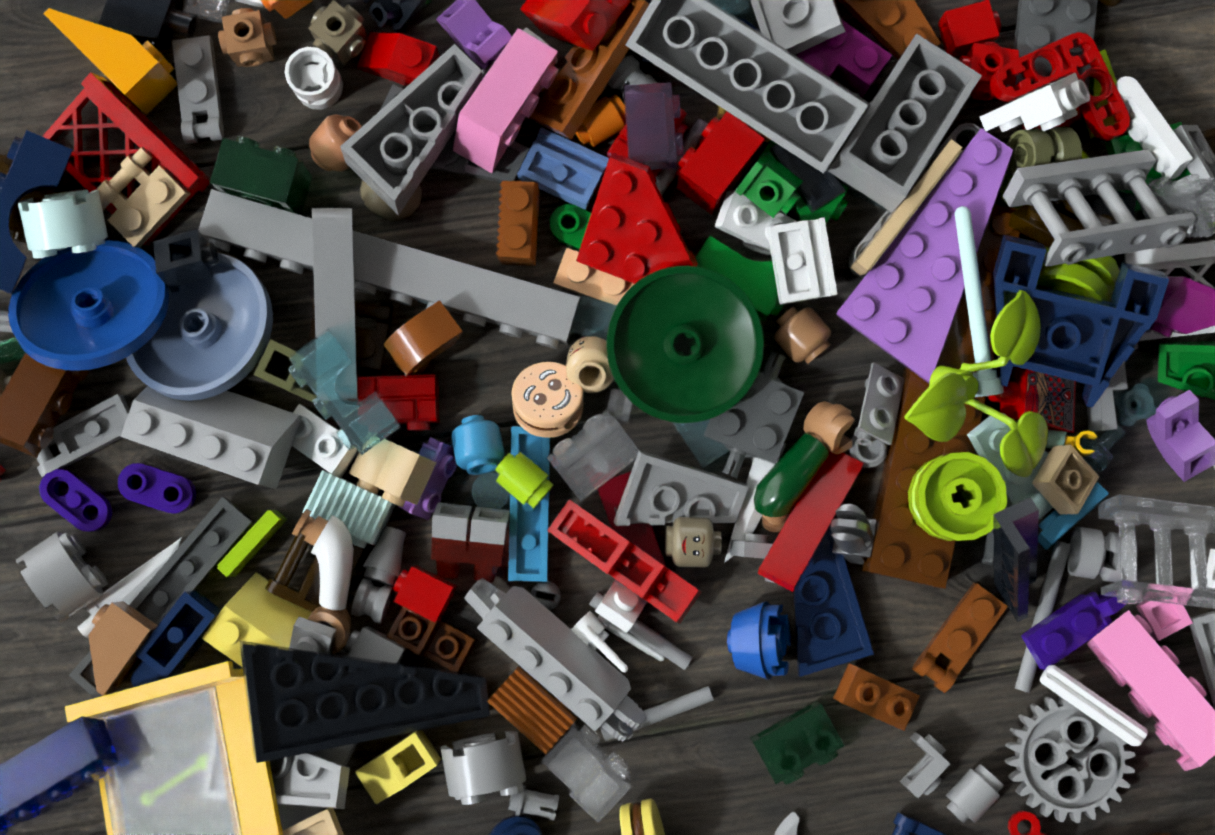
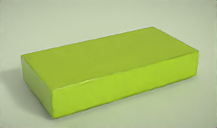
(251, 543)

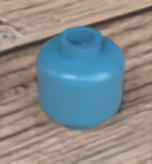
(477, 445)

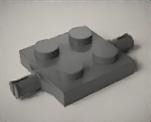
(758, 421)

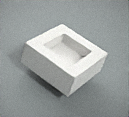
(621, 606)

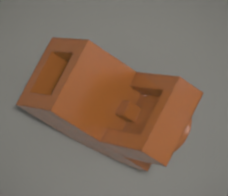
(423, 339)

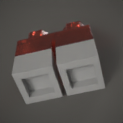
(451, 537)

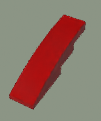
(624, 561)

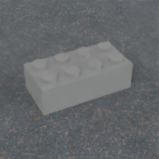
(904, 123)

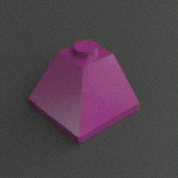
(1185, 308)

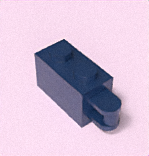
(175, 639)

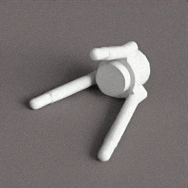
(592, 632)

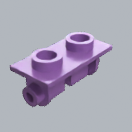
(444, 468)

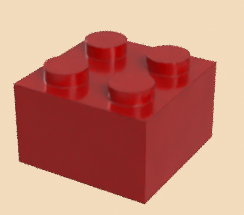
(719, 161)

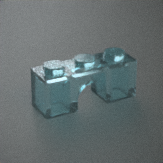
(361, 422)

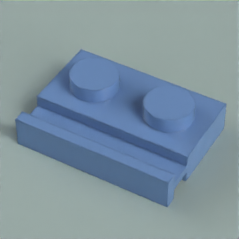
(563, 168)

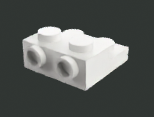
(1043, 107)

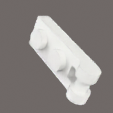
(1152, 130)

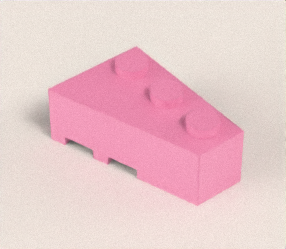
(504, 100)

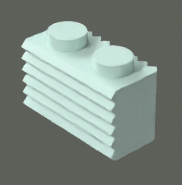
(359, 509)

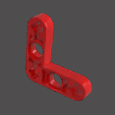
(1062, 66)

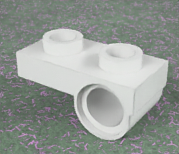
(748, 221)
(321, 443)

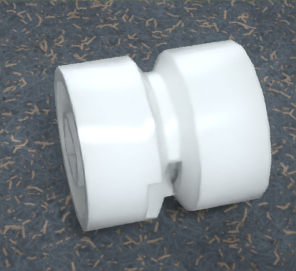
(314, 78)

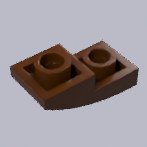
(433, 640)

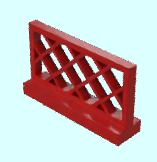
(137, 130)

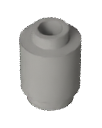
(974, 794)

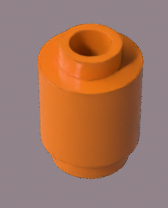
(602, 121)

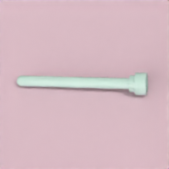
(987, 379)

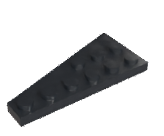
(328, 700)

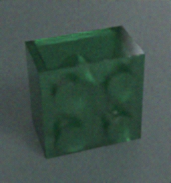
(261, 174)

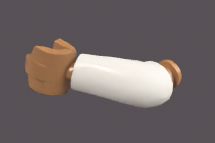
(335, 558)

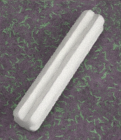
(1093, 705)

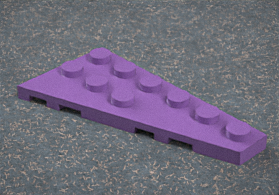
(919, 280)

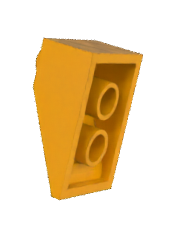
(132, 67)

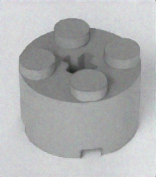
(61, 575)
(483, 766)

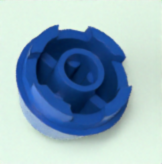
(760, 640)

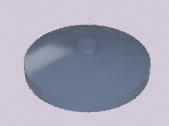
(208, 335)

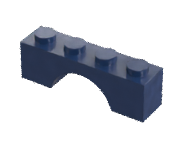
(35, 166)

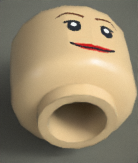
(589, 364)

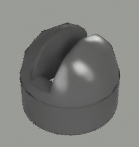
(547, 587)

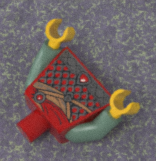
(1049, 397)

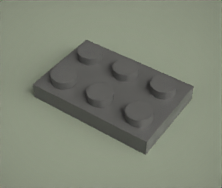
(1048, 21)

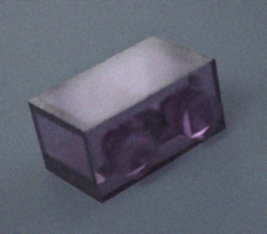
(651, 126)

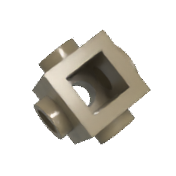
(346, 41)

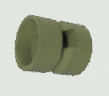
(1043, 147)

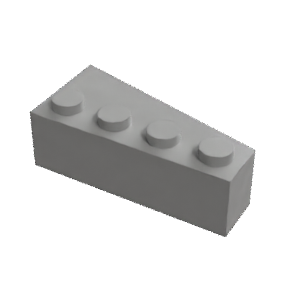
(412, 129)

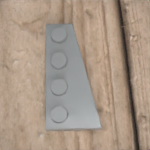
(310, 781)

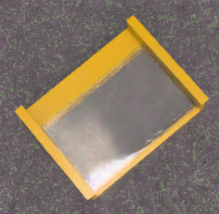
(184, 758)

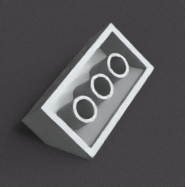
(216, 432)

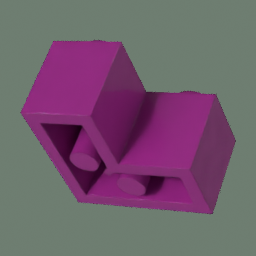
(849, 59)

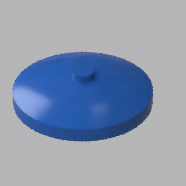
(88, 306)

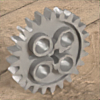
(1088, 787)

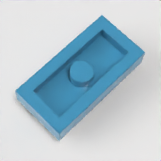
(1057, 525)

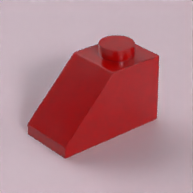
(396, 57)

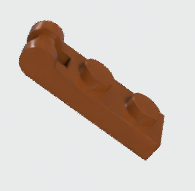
(960, 636)

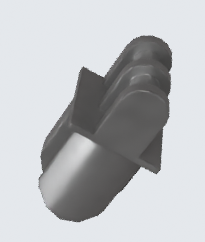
(853, 534)

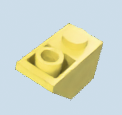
(398, 766)

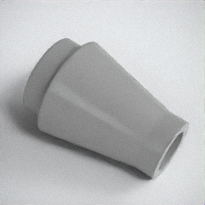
(386, 557)

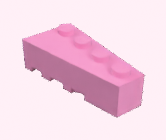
(1158, 688)

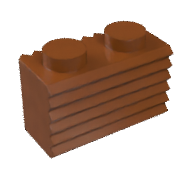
(518, 223)
(532, 709)

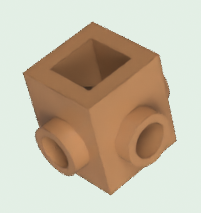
(257, 40)

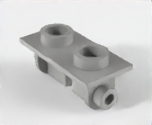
(879, 406)

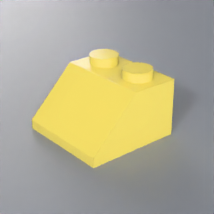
(253, 617)

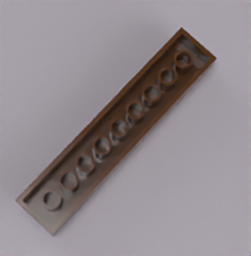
(899, 544)

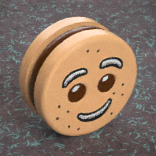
(546, 400)

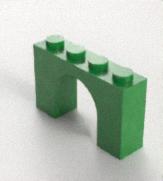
(758, 277)

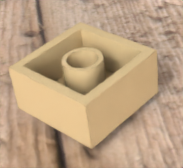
(1065, 479)

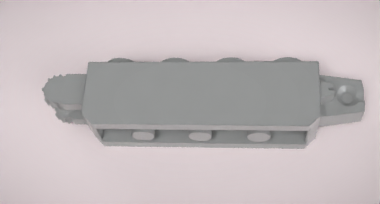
(556, 658)

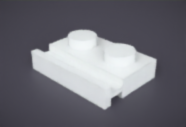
(802, 261)

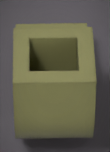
(274, 369)

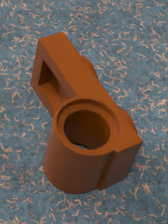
(876, 697)

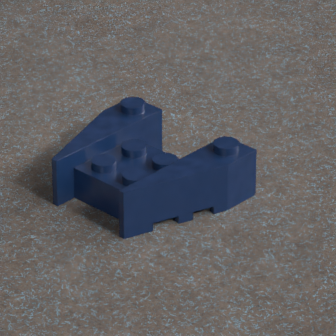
(1078, 334)

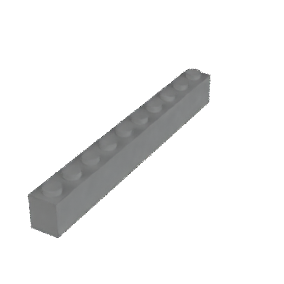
(395, 270)

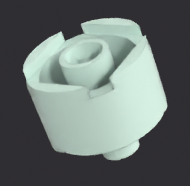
(63, 221)

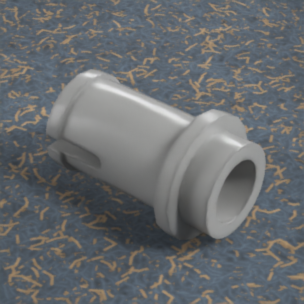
(534, 803)

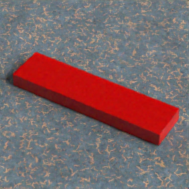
(810, 521)

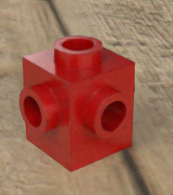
(986, 60)

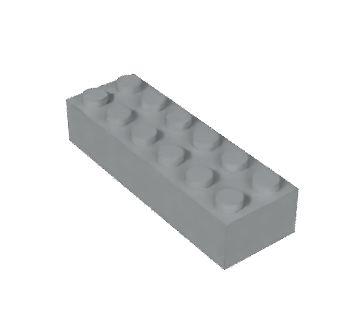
(749, 77)

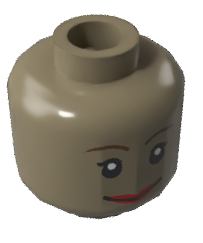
(692, 542)

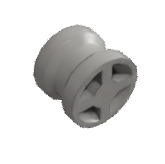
(372, 600)

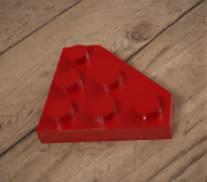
(632, 225)

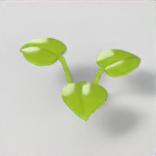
(941, 407)

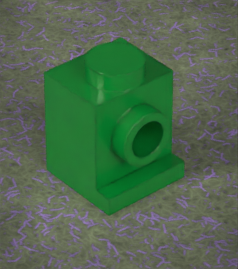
(770, 173)

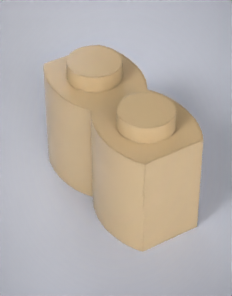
(394, 470)

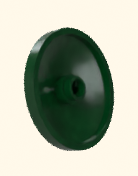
(684, 344)

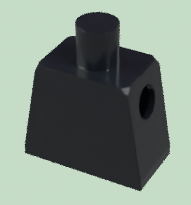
(149, 20)

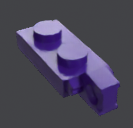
(1070, 627)

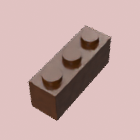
(34, 404)

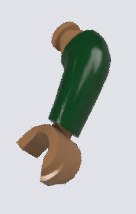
(792, 474)

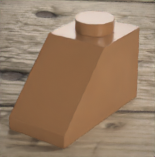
(114, 642)

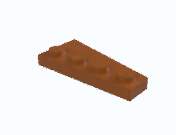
(892, 22)

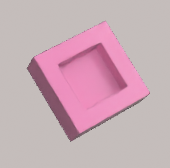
(1164, 617)

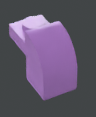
(474, 31)
(1181, 437)

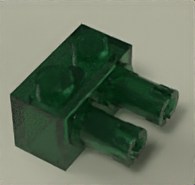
(797, 743)

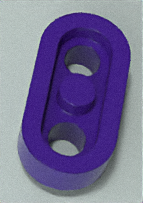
(155, 488)
(76, 502)

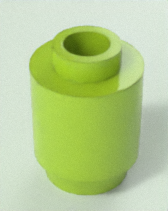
(523, 479)

